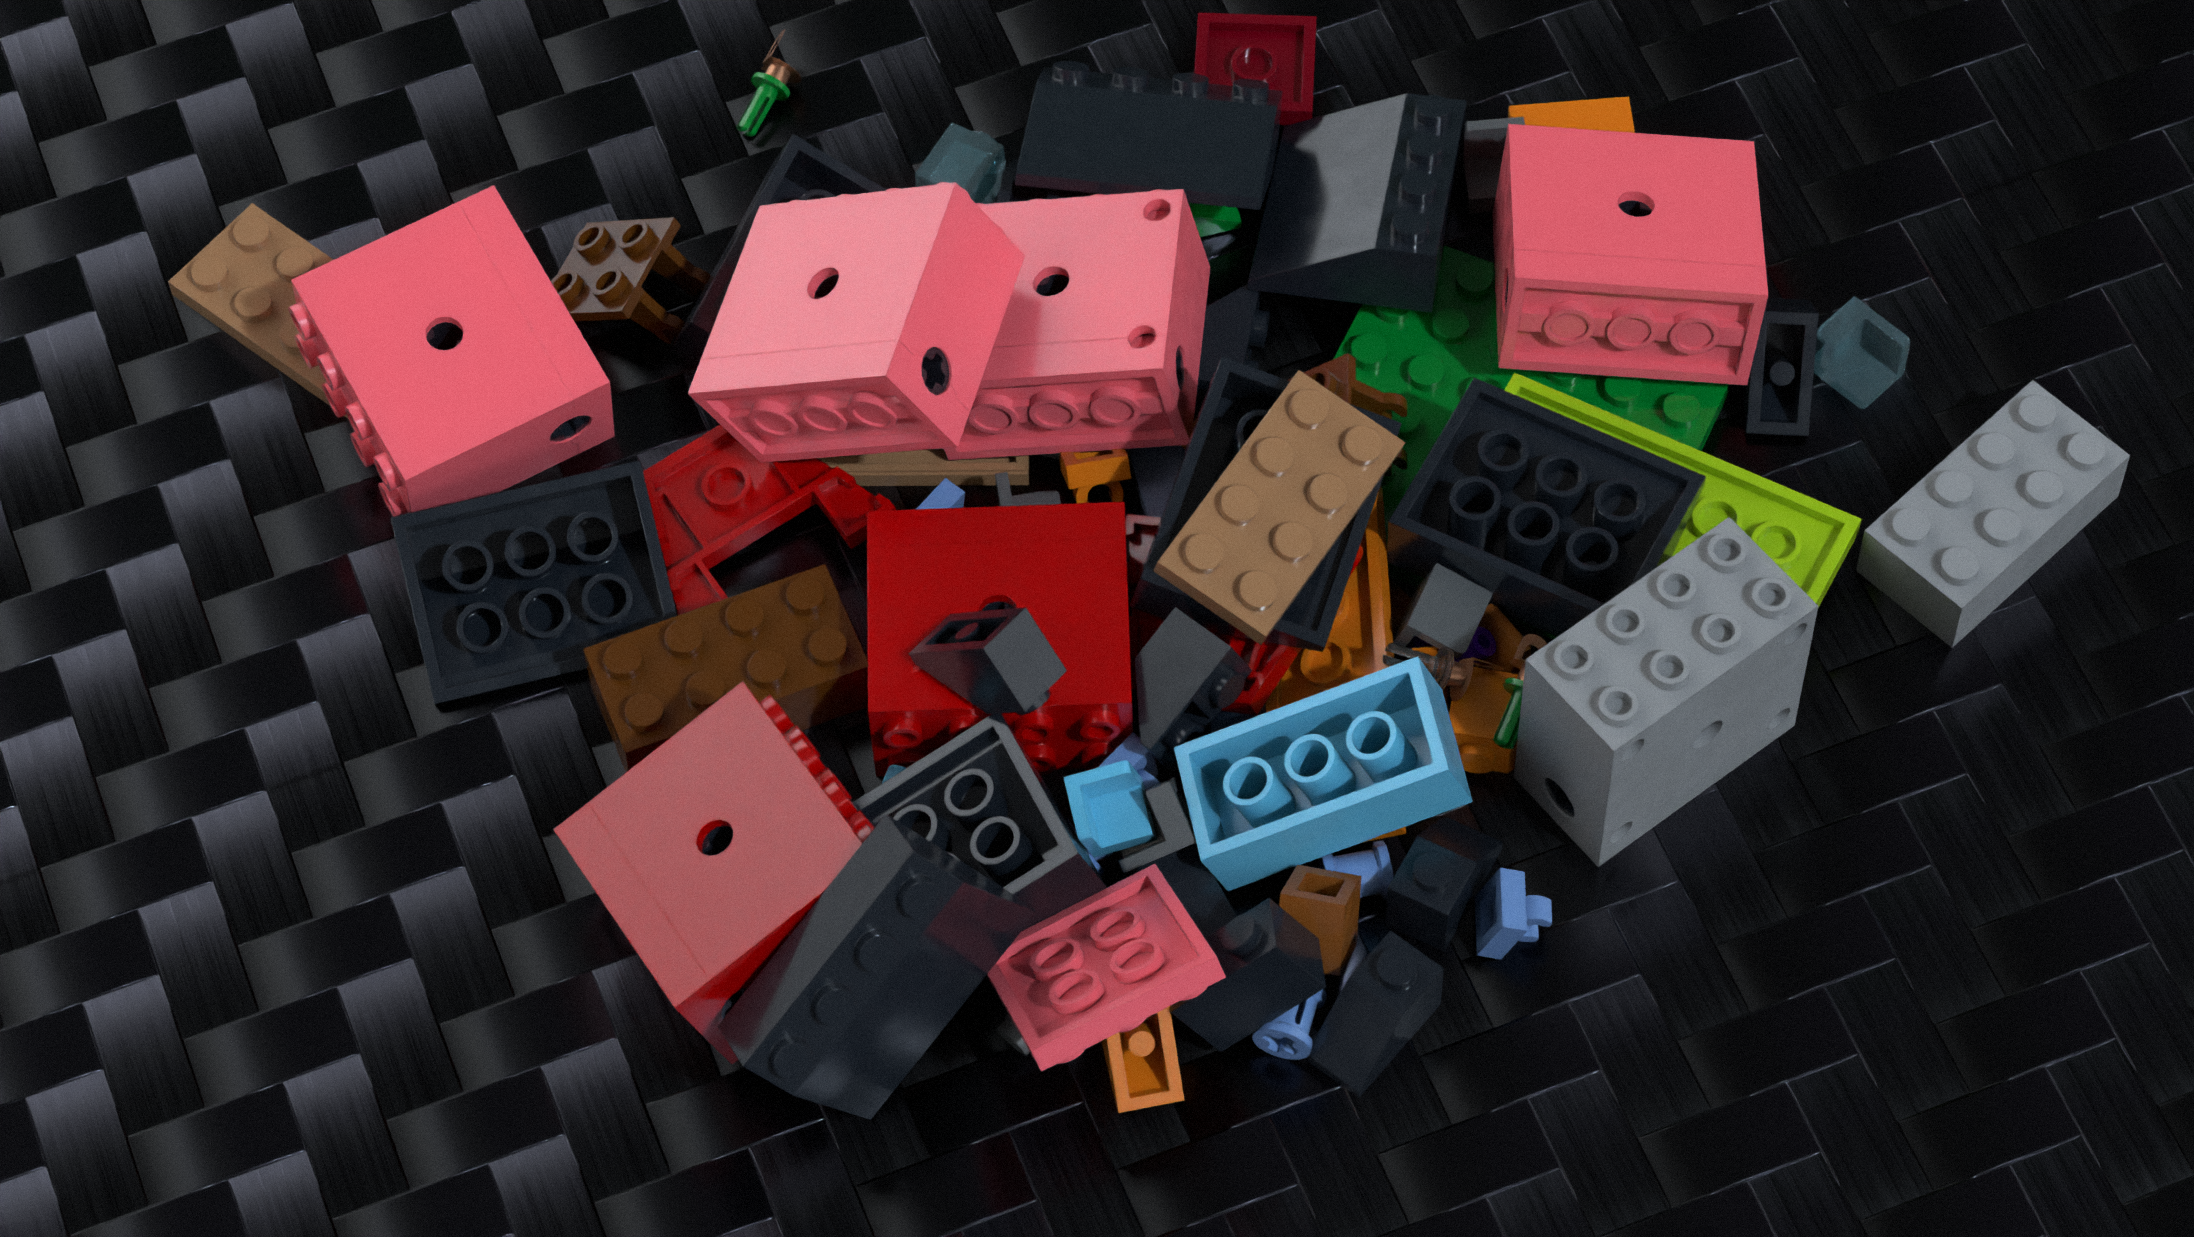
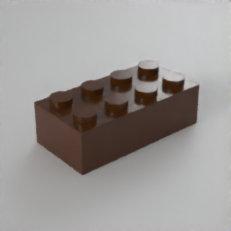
(774, 638)

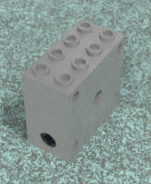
(1663, 690)

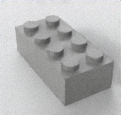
(1992, 513)

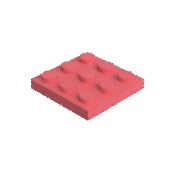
(1102, 967)

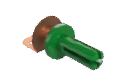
(769, 87)
(1507, 730)

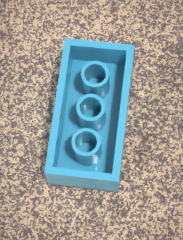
(1322, 774)

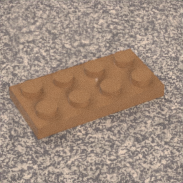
(247, 287)
(1279, 507)

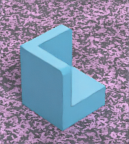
(1110, 808)

